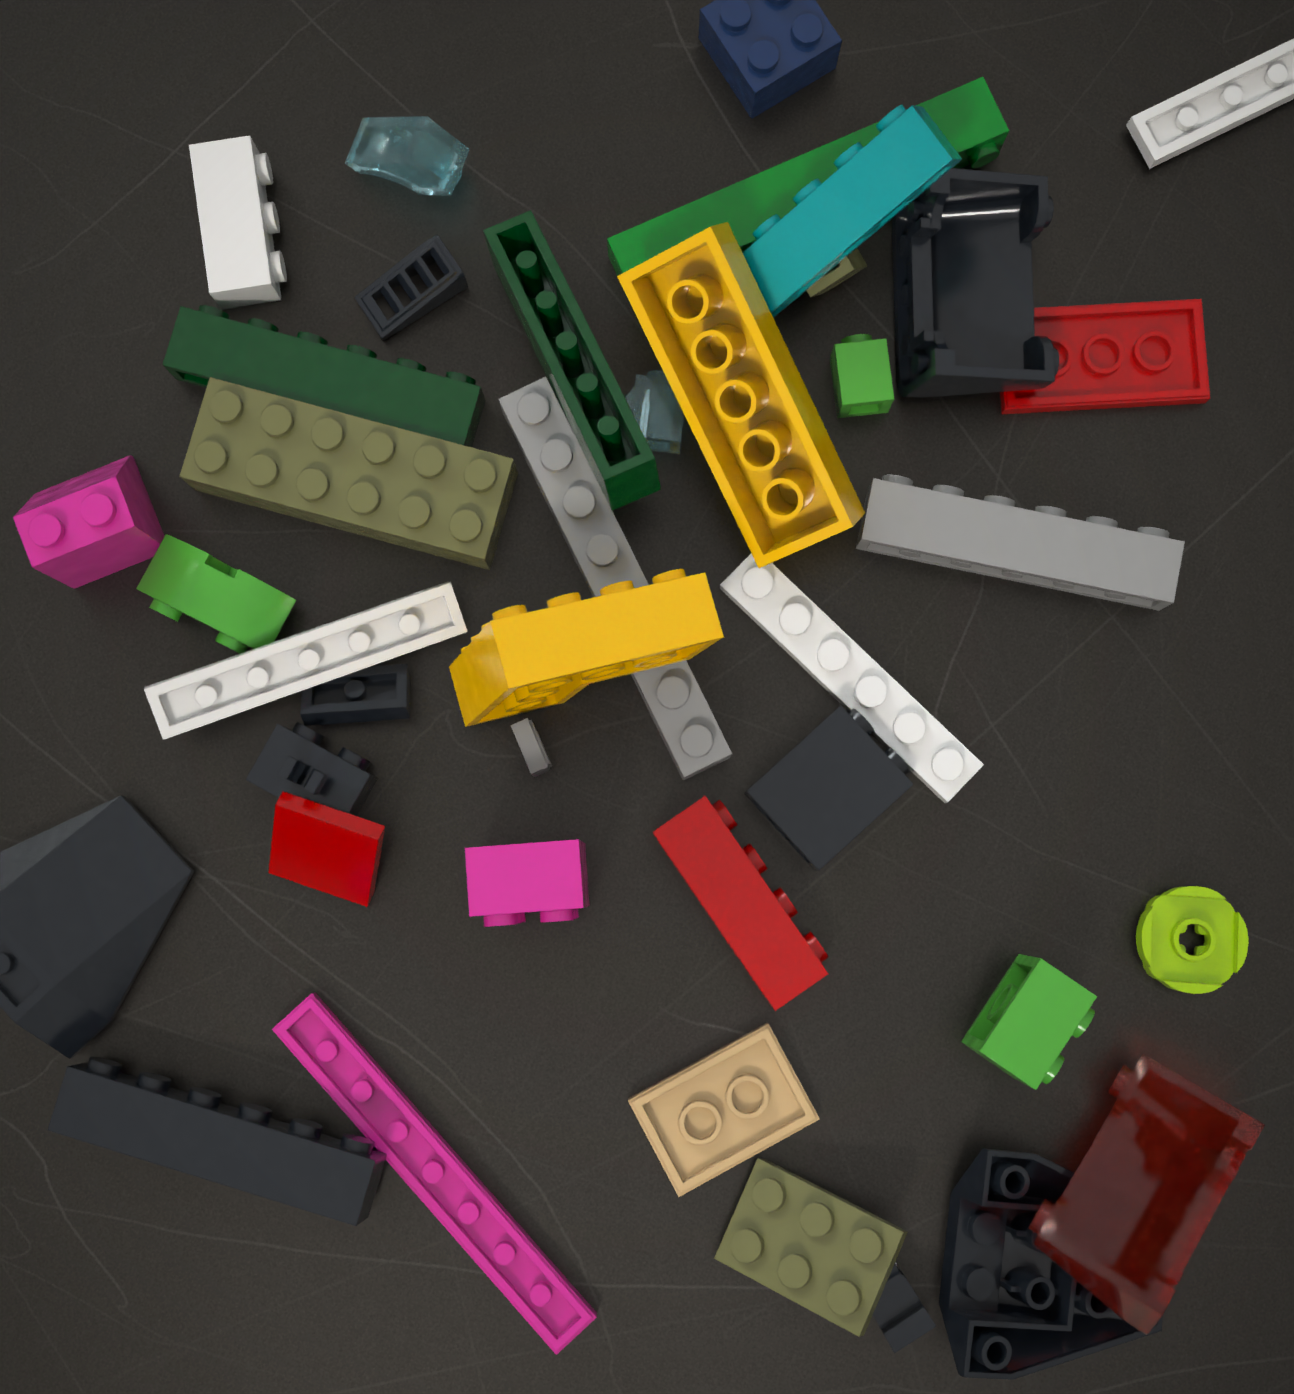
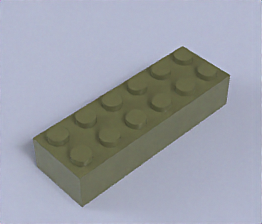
(349, 473)

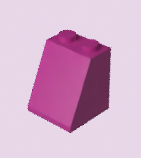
(90, 525)

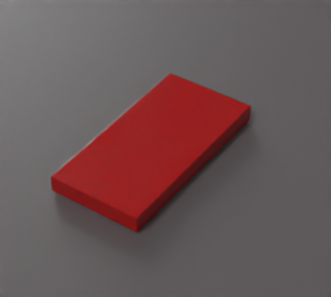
(1120, 357)

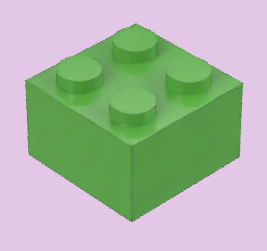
(1031, 1021)

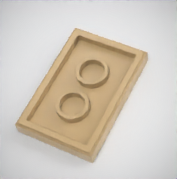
(723, 1109)

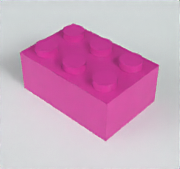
(527, 878)

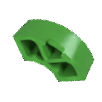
(215, 594)

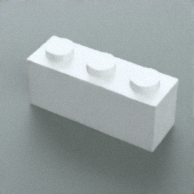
(237, 222)

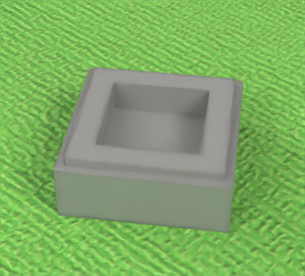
(531, 747)

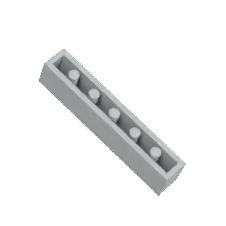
(1020, 543)

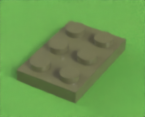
(811, 1246)

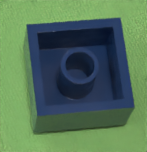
(768, 47)

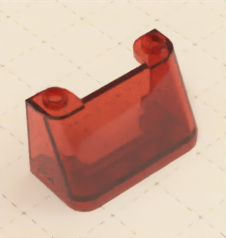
(1145, 1190)

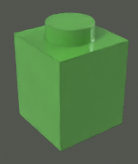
(861, 376)

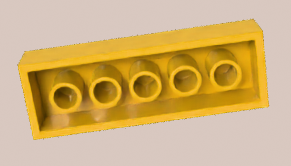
(742, 394)

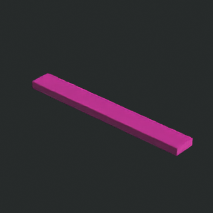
(435, 1173)

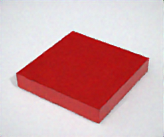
(325, 848)

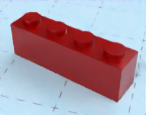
(741, 903)

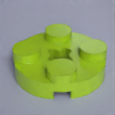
(1211, 963)

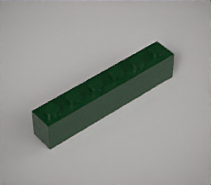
(572, 361)
(311, 372)

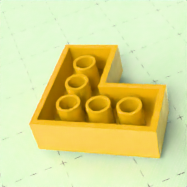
(554, 652)

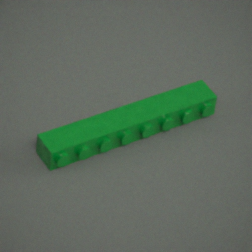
(964, 115)

